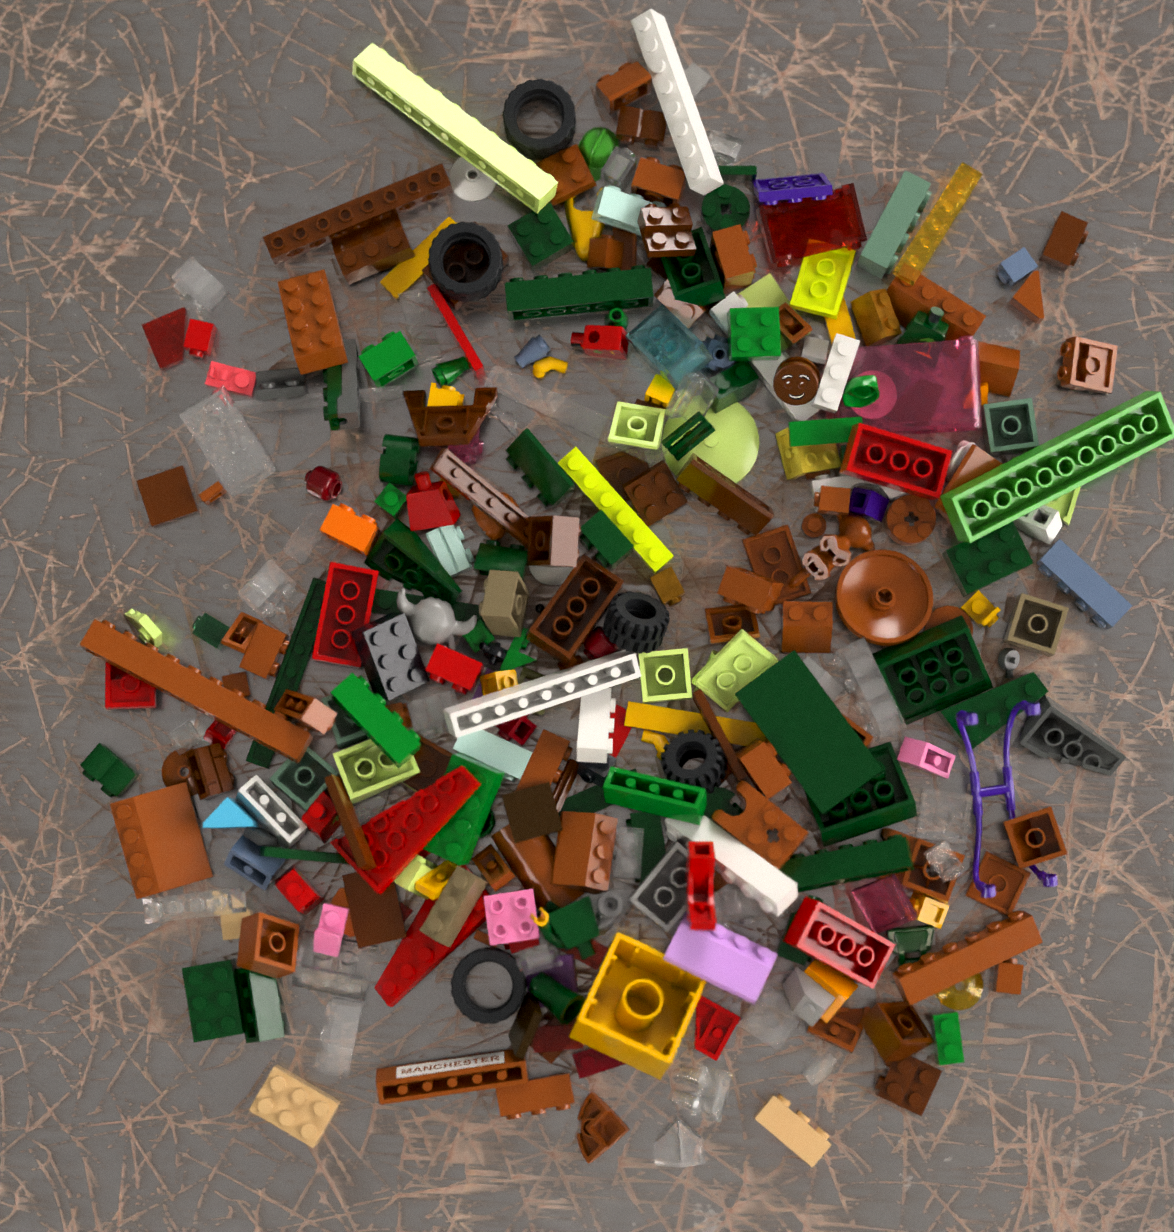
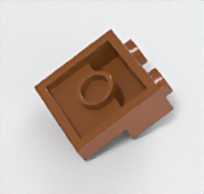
(1087, 365)

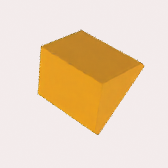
(833, 982)

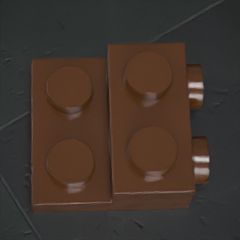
(666, 230)
(908, 1084)

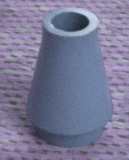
(532, 351)

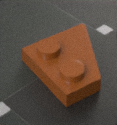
(842, 1029)

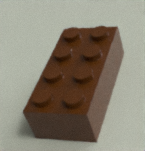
(575, 610)

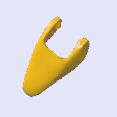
(582, 228)

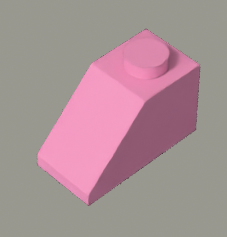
(926, 757)

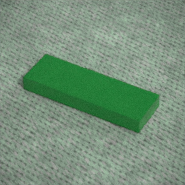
(821, 431)

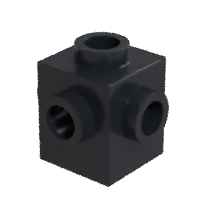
(596, 772)

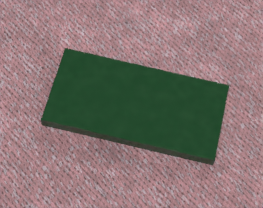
(809, 732)

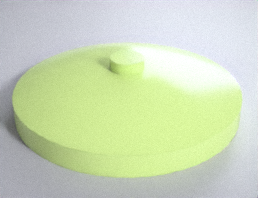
(728, 449)

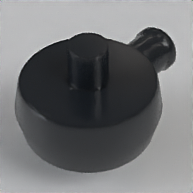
(493, 652)

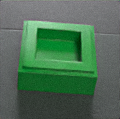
(479, 634)

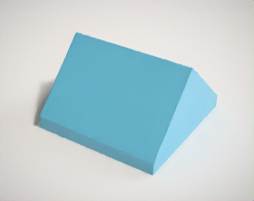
(230, 815)

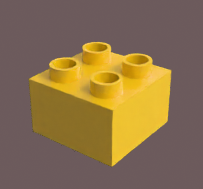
(638, 1007)

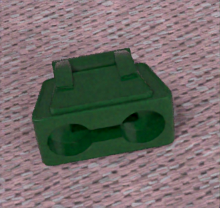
(910, 940)

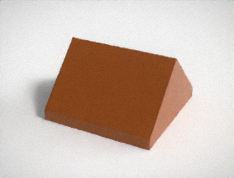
(998, 368)
(727, 621)

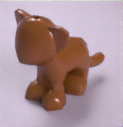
(834, 549)

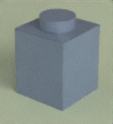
(1016, 267)

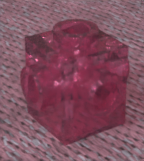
(468, 453)

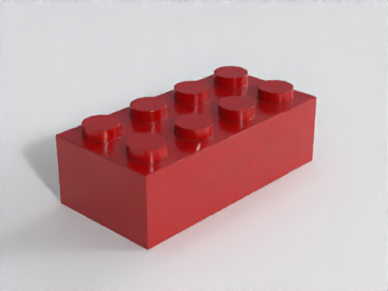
(896, 461)
(344, 608)
(839, 942)

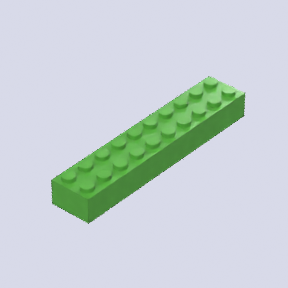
(1058, 466)

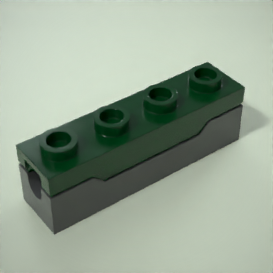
(343, 391)

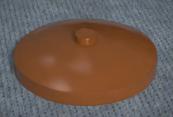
(884, 597)

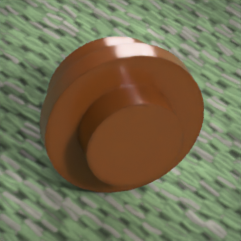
(814, 525)

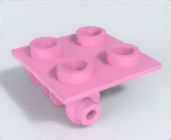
(510, 917)

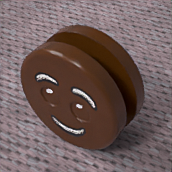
(796, 380)

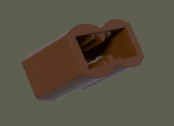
(641, 127)

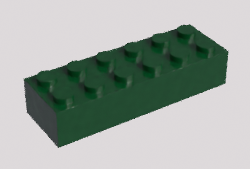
(579, 293)

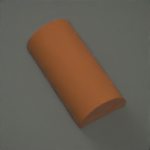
(533, 867)

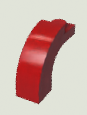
(699, 885)

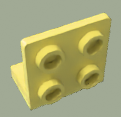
(806, 459)

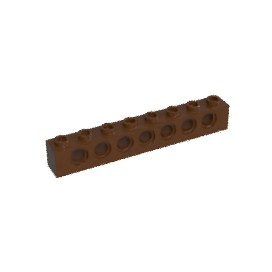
(358, 213)

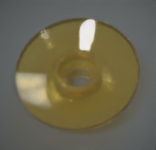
(964, 998)

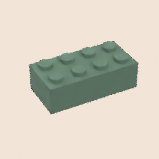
(897, 219)

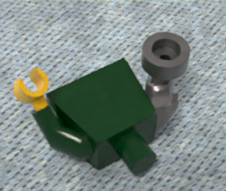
(577, 923)

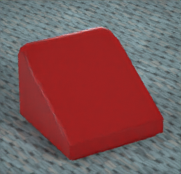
(220, 734)

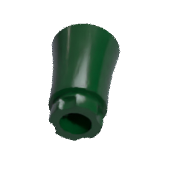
(556, 997)

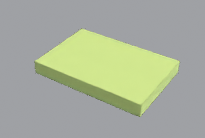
(766, 294)
(733, 669)

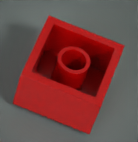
(455, 669)

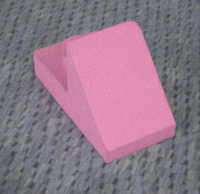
(330, 929)

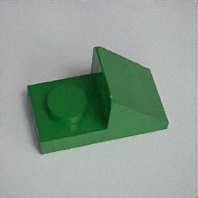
(514, 659)

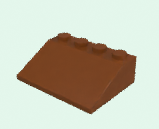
(161, 840)

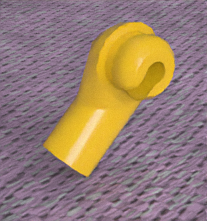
(656, 739)

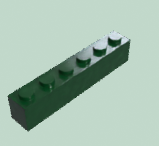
(849, 863)

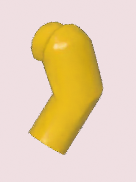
(548, 363)

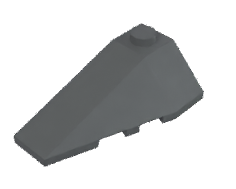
(1066, 738)

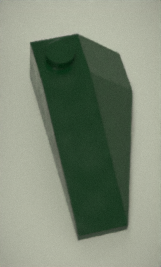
(406, 558)

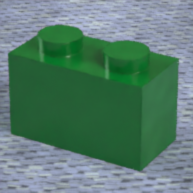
(947, 1038)

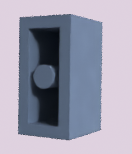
(246, 861)

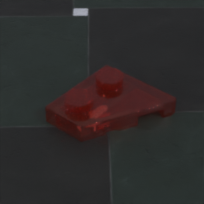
(167, 337)

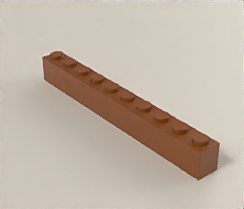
(197, 691)

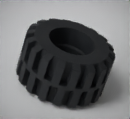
(636, 622)
(694, 746)

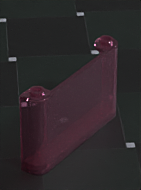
(921, 387)

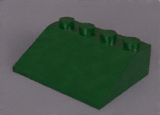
(933, 670)
(871, 807)

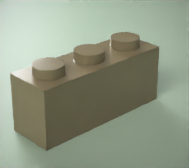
(453, 906)

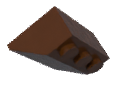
(372, 249)

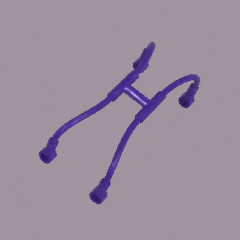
(970, 718)

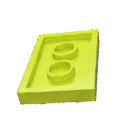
(823, 282)

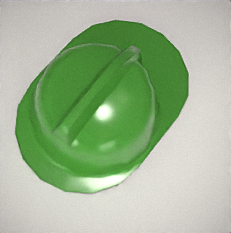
(596, 149)

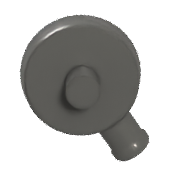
(1008, 660)

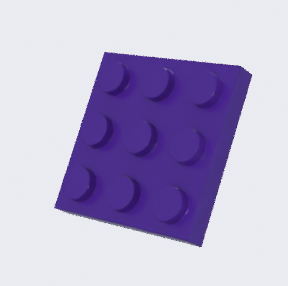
(792, 188)

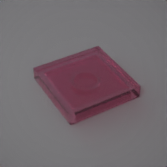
(884, 904)

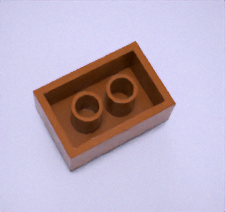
(732, 258)

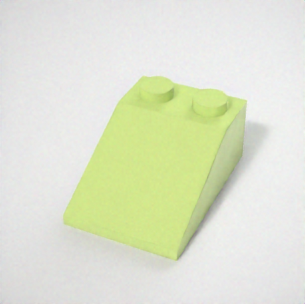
(369, 771)

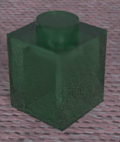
(210, 630)

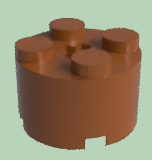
(918, 509)

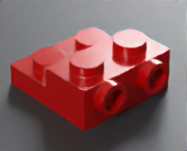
(126, 691)

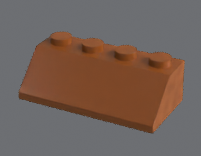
(923, 295)

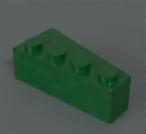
(993, 708)

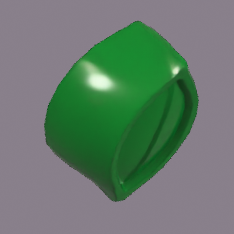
(861, 391)

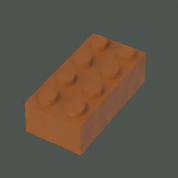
(312, 322)

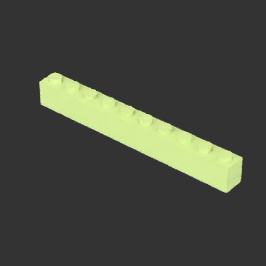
(454, 127)

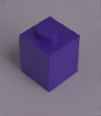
(868, 504)

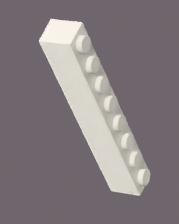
(677, 102)
(541, 693)

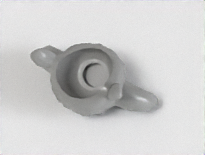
(433, 620)

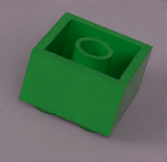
(754, 334)
(388, 359)

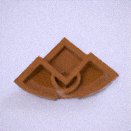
(599, 1128)

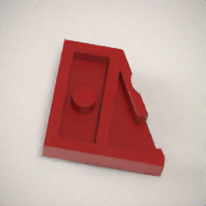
(713, 1027)

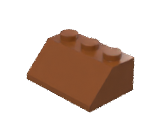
(972, 466)
(584, 852)

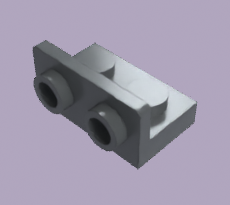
(280, 383)

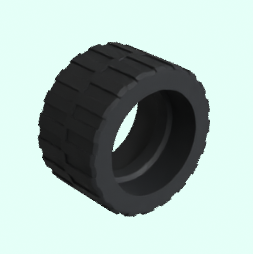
(539, 91)
(457, 234)
(460, 995)

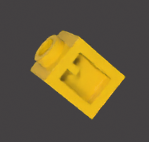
(981, 610)
(498, 681)
(929, 910)

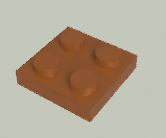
(569, 171)

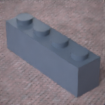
(1083, 584)

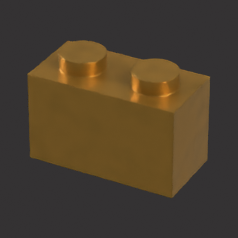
(876, 317)

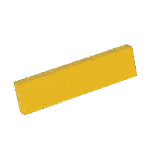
(410, 271)

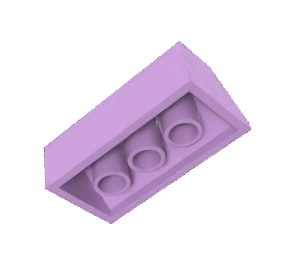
(721, 959)

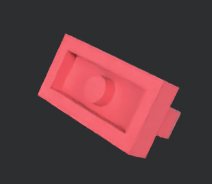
(233, 378)

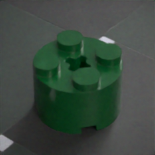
(721, 199)
(399, 460)

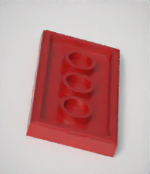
(456, 331)

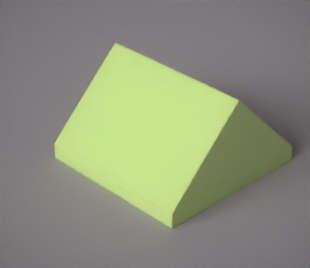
(637, 425)

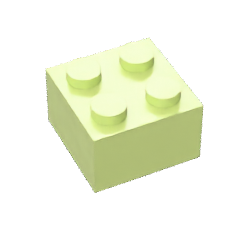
(665, 676)

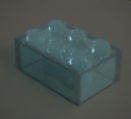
(669, 346)

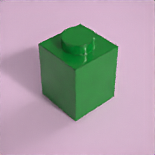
(391, 501)

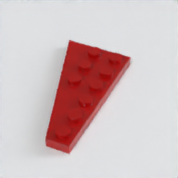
(408, 826)
(421, 954)

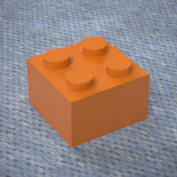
(350, 530)

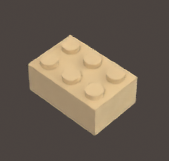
(295, 1106)

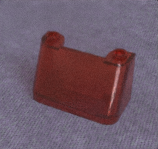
(812, 226)

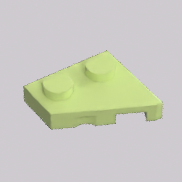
(147, 629)

